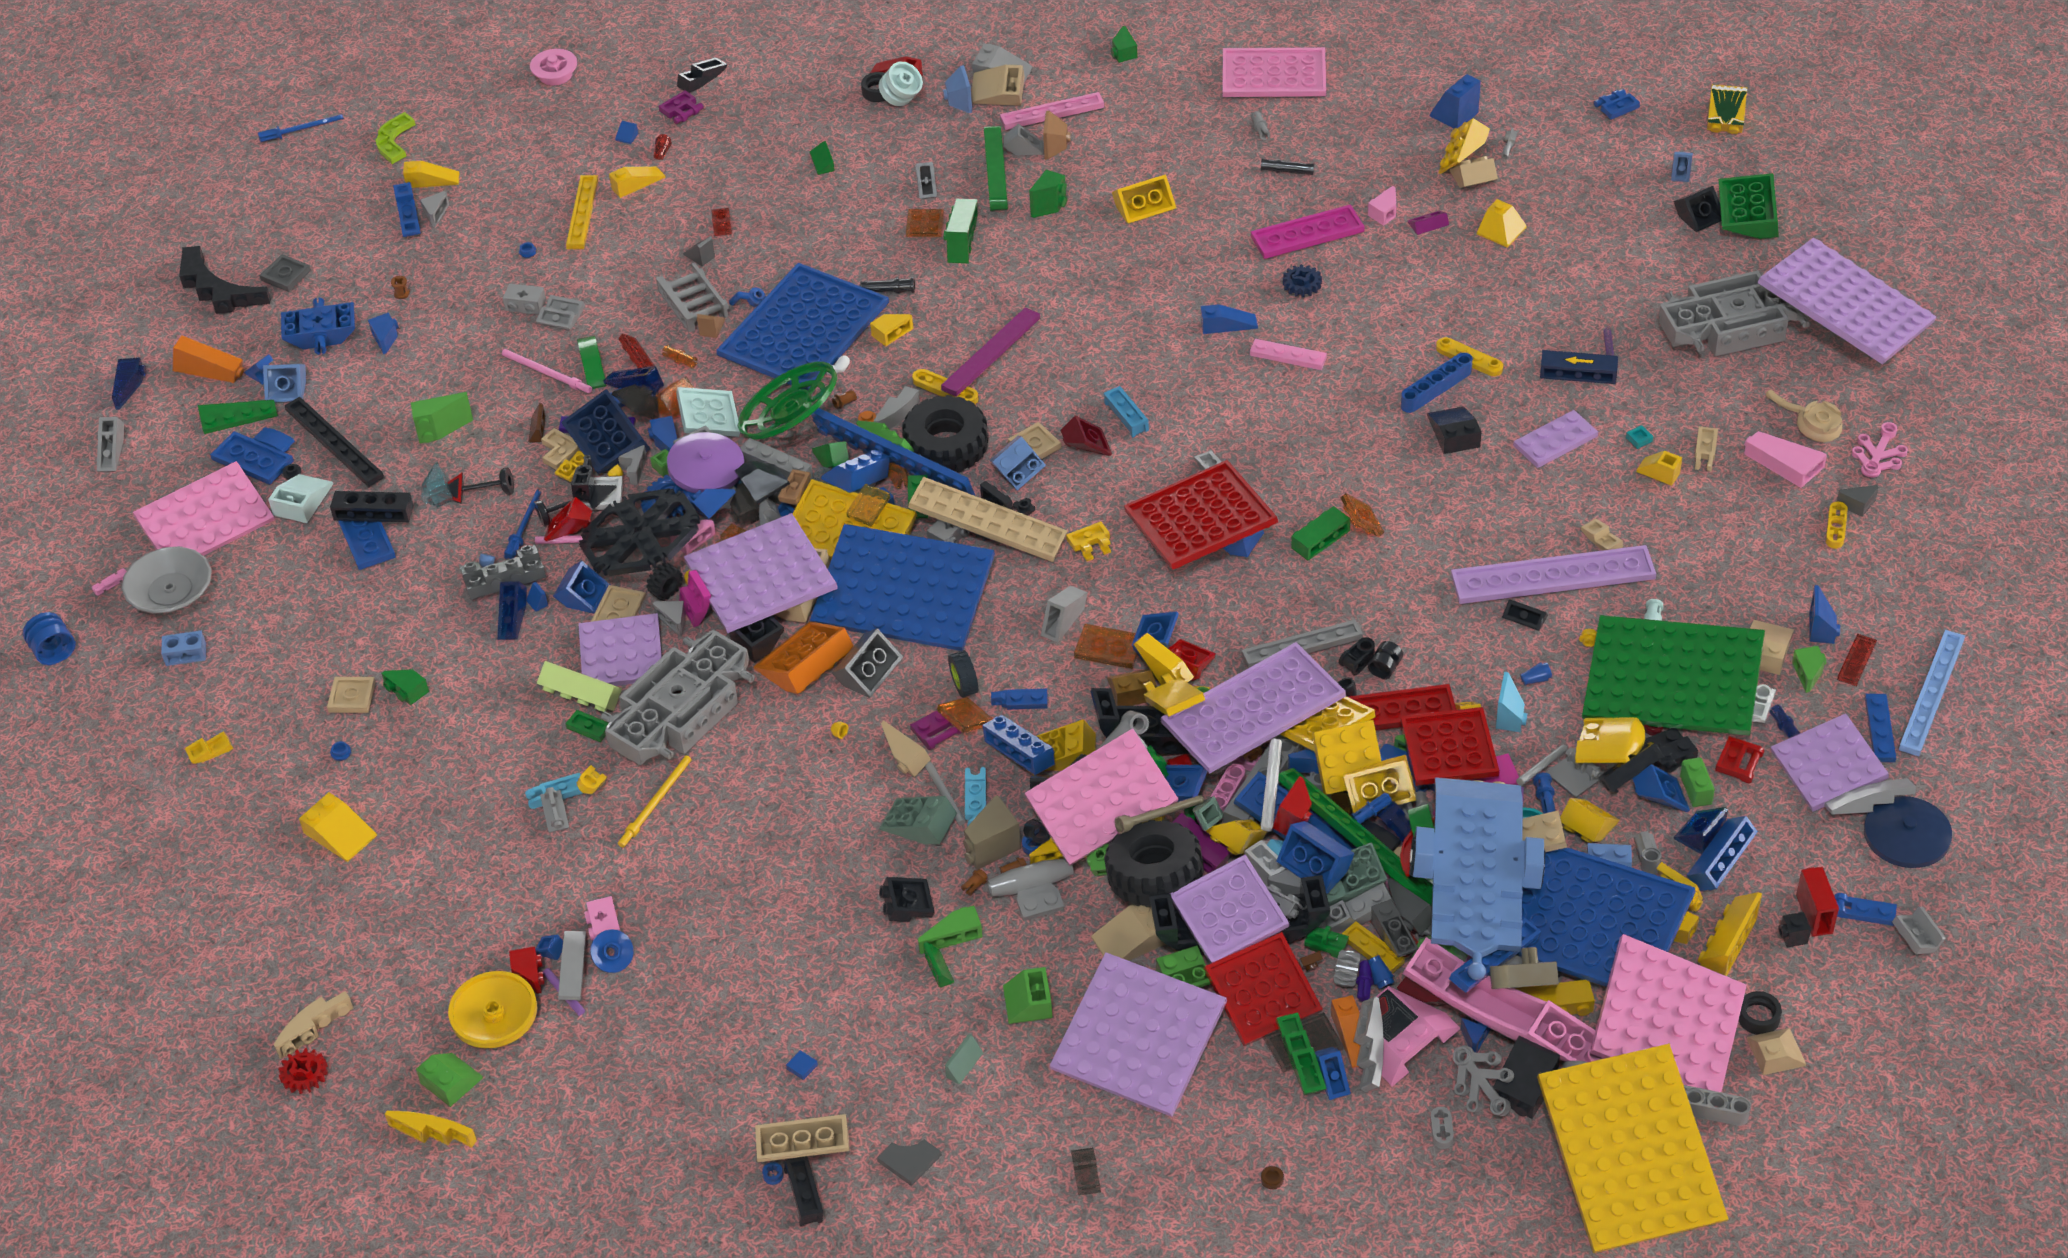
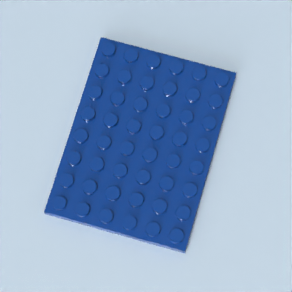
(802, 322)
(904, 586)
(1594, 902)

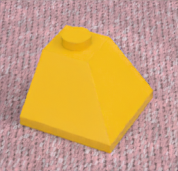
(1501, 224)

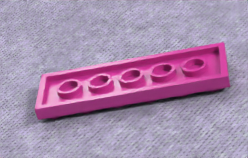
(1307, 231)

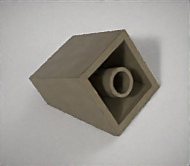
(991, 835)

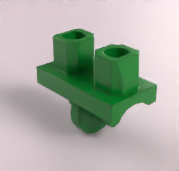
(1326, 941)

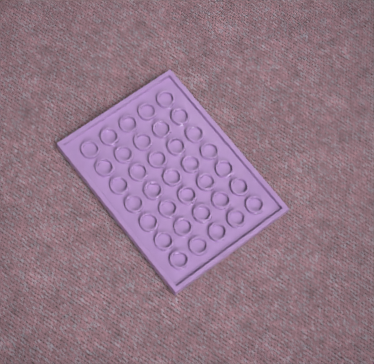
(1847, 300)

